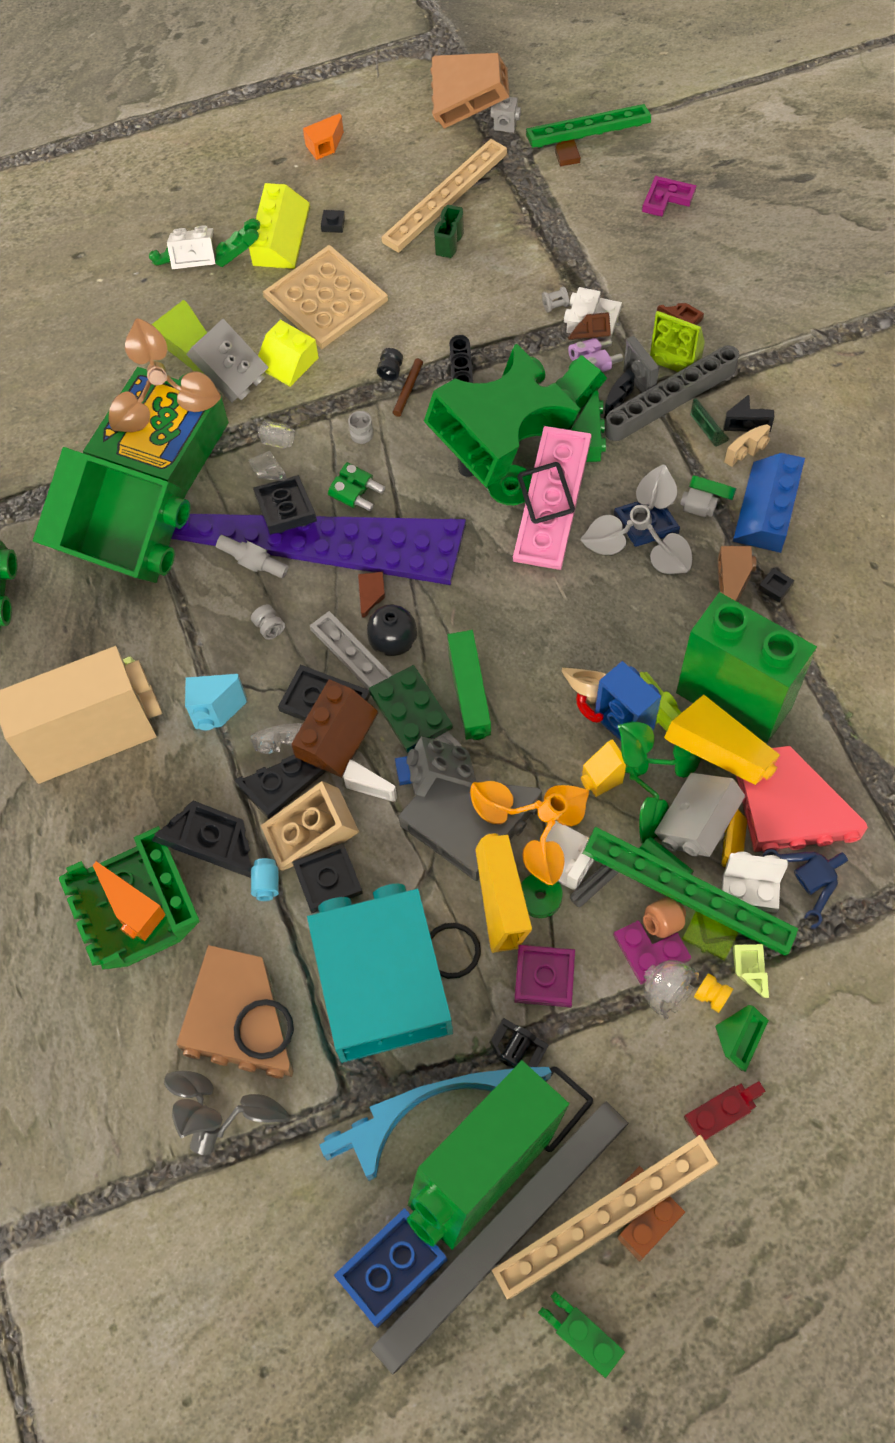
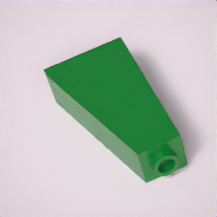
(469, 685)

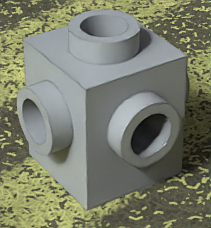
(506, 114)

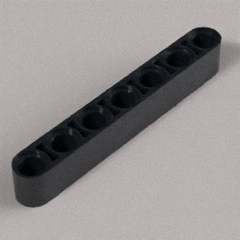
(462, 370)

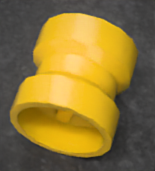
(713, 992)

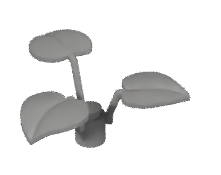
(657, 490)

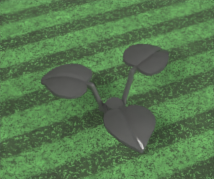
(204, 1122)

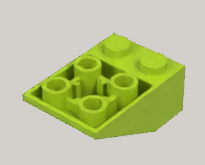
(676, 342)

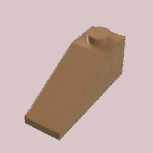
(734, 569)

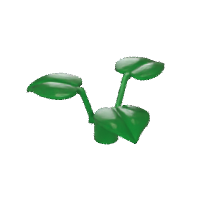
(636, 742)

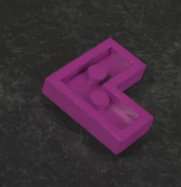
(665, 191)
(643, 954)

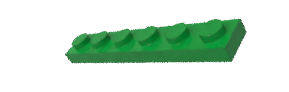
(588, 125)

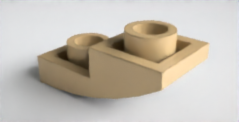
(748, 443)

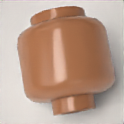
(664, 917)

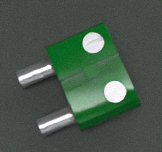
(350, 486)

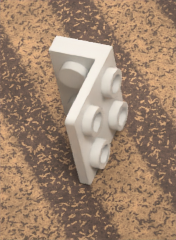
(191, 247)
(575, 863)
(755, 879)

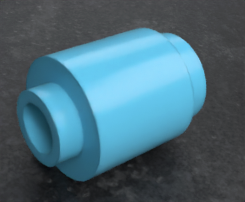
(264, 879)

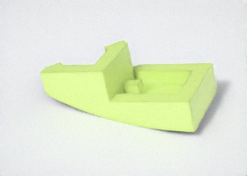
(751, 968)

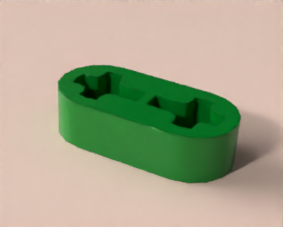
(712, 487)

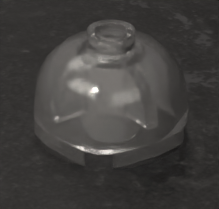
(668, 986)

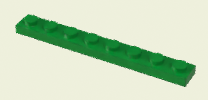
(690, 891)

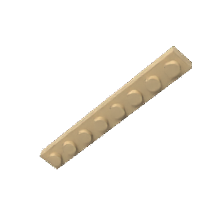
(445, 194)
(605, 1217)

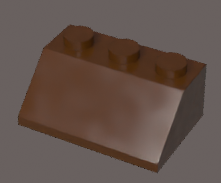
(334, 728)

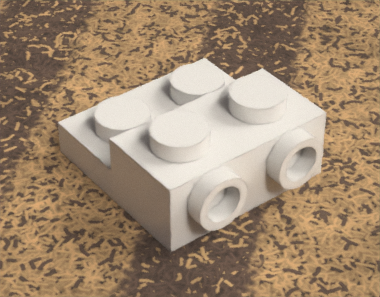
(589, 302)

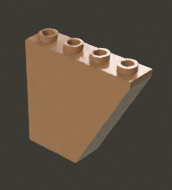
(466, 85)
(222, 990)

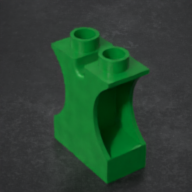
(490, 418)

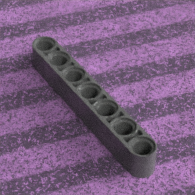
(671, 393)

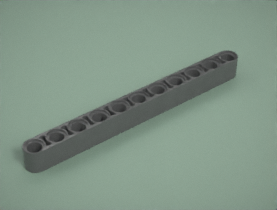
(498, 1238)

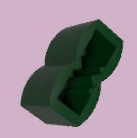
(449, 231)

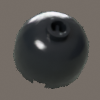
(391, 630)

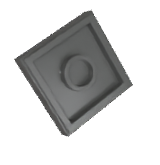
(640, 364)

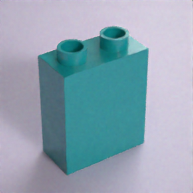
(379, 973)

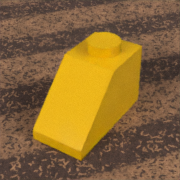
(604, 769)

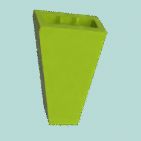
(181, 332)

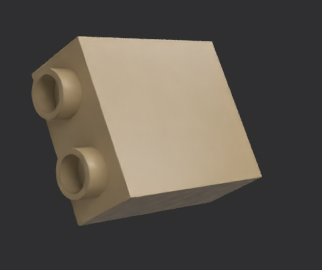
(78, 714)

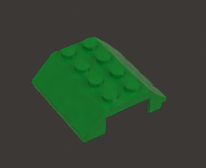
(152, 872)

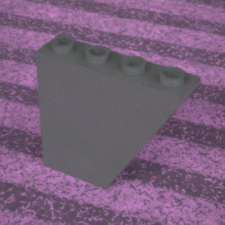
(452, 826)

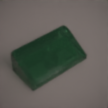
(708, 424)

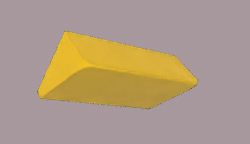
(734, 837)

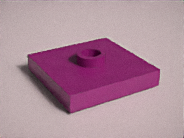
(545, 976)

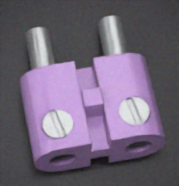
(592, 351)

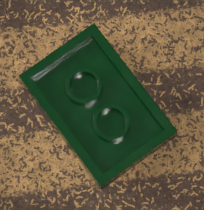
(410, 707)

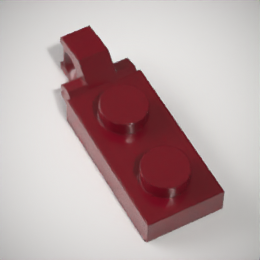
(723, 1110)

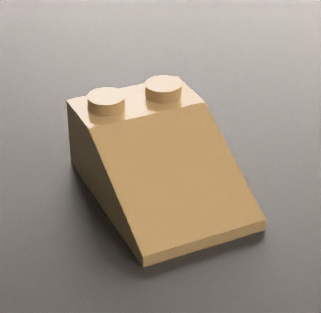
(309, 825)

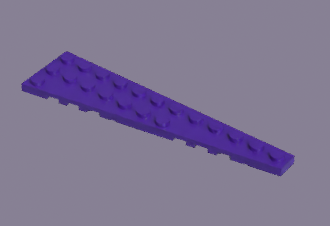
(394, 546)

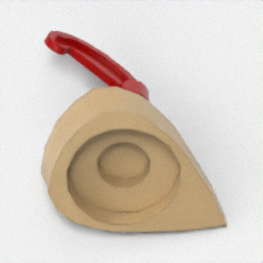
(586, 685)

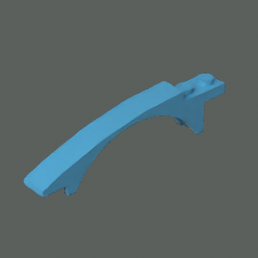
(370, 1136)

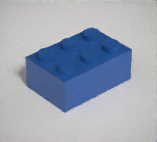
(626, 698)
(389, 1269)

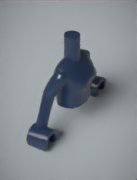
(814, 875)

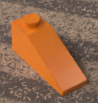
(132, 908)

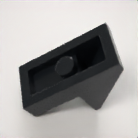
(745, 419)

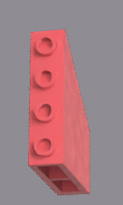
(797, 808)

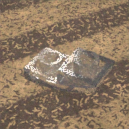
(271, 738)

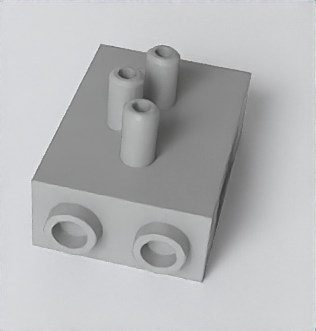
(228, 361)
(700, 814)

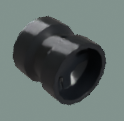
(390, 364)

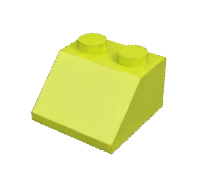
(287, 352)

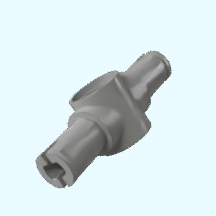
(252, 556)

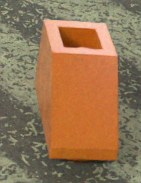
(324, 136)

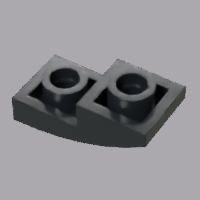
(622, 388)

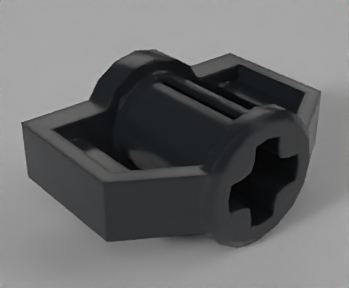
(526, 1038)

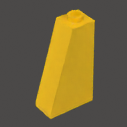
(722, 741)
(502, 894)

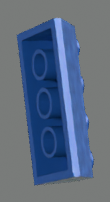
(769, 502)

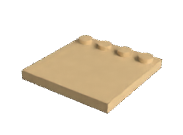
(325, 296)

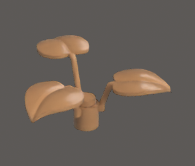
(145, 345)

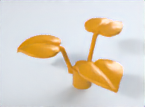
(560, 803)

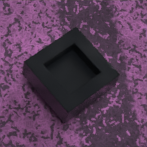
(333, 221)
(776, 585)

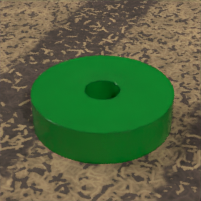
(541, 907)

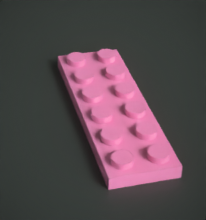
(547, 541)

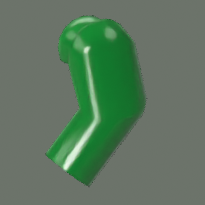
(159, 259)

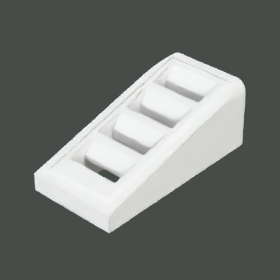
(364, 781)

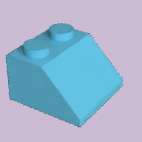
(213, 699)

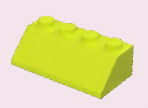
(281, 229)

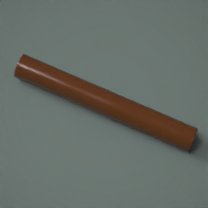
(407, 388)

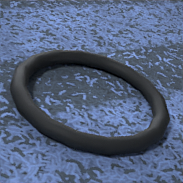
(477, 948)
(246, 1009)

